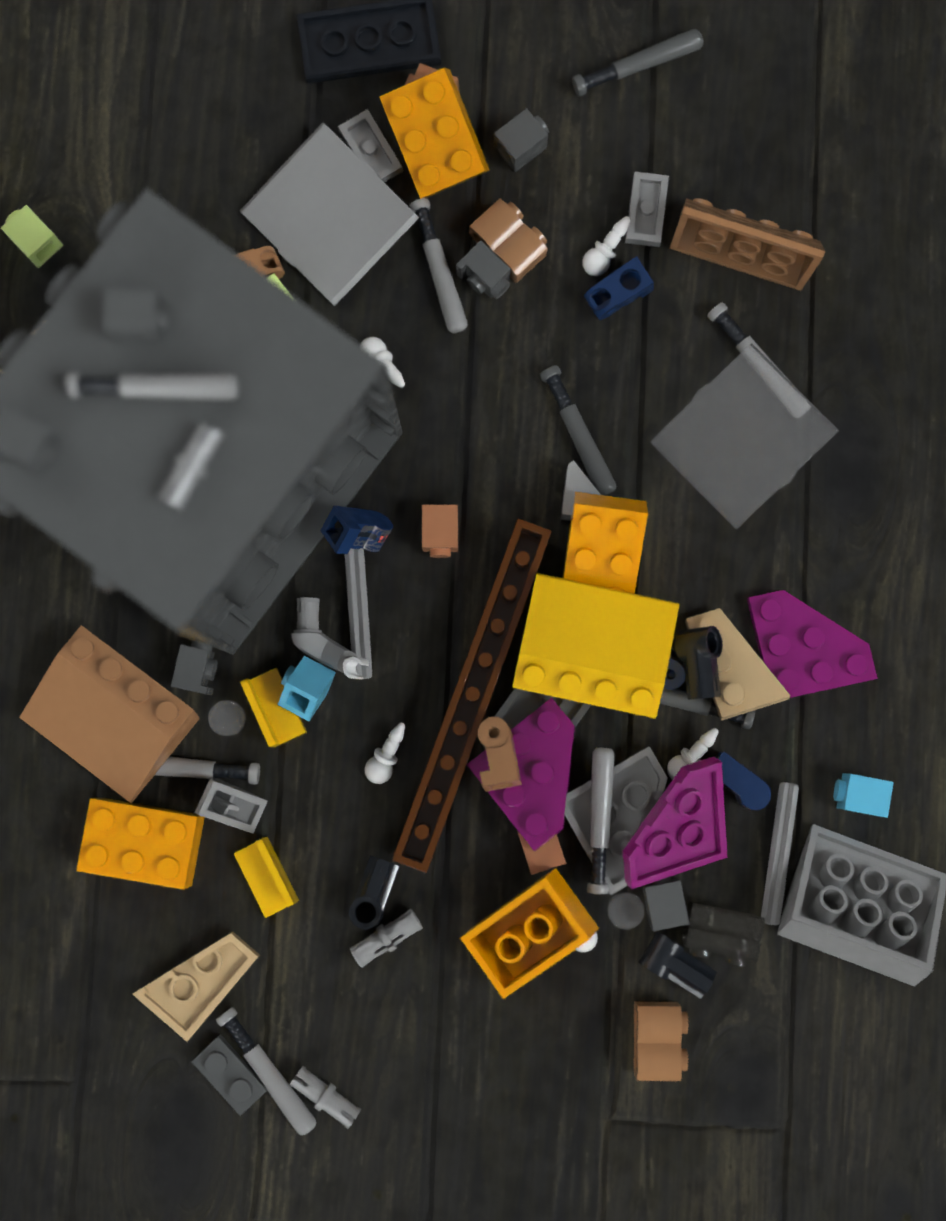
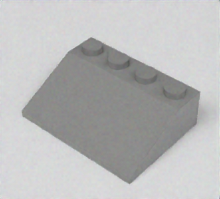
(865, 906)

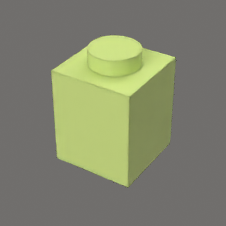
(31, 235)

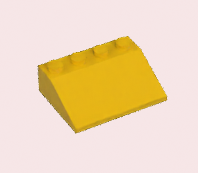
(596, 645)

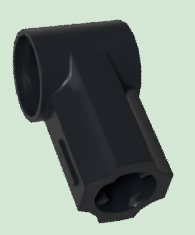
(699, 652)
(374, 888)
(671, 961)

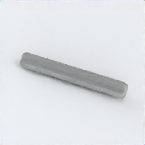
(358, 609)
(779, 853)

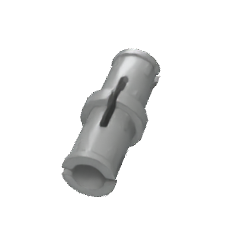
(190, 466)
(386, 938)
(325, 1097)

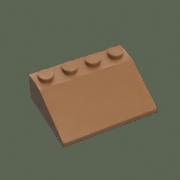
(746, 244)
(108, 714)

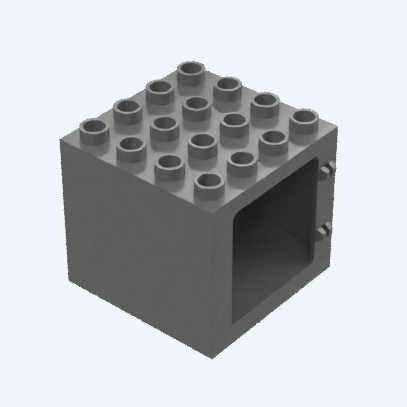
(295, 442)

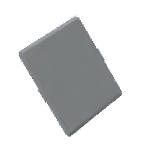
(329, 213)

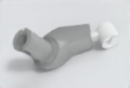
(318, 645)

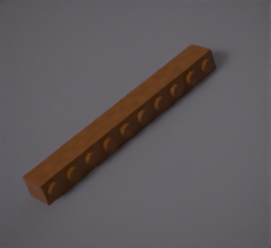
(472, 696)

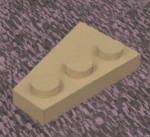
(743, 676)
(198, 985)

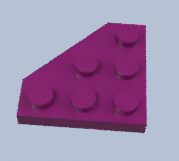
(806, 647)
(544, 763)
(682, 827)

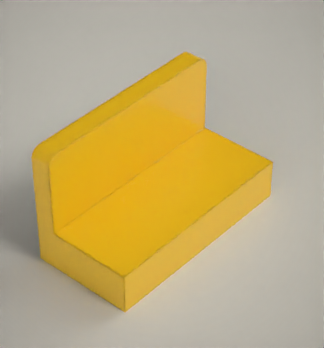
(275, 722)
(266, 877)

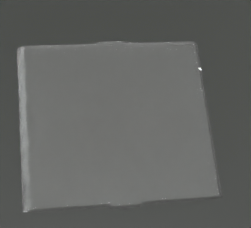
(744, 436)

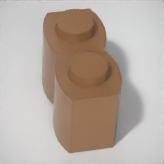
(510, 238)
(658, 1041)

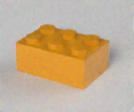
(434, 133)
(605, 541)
(140, 843)
(529, 933)

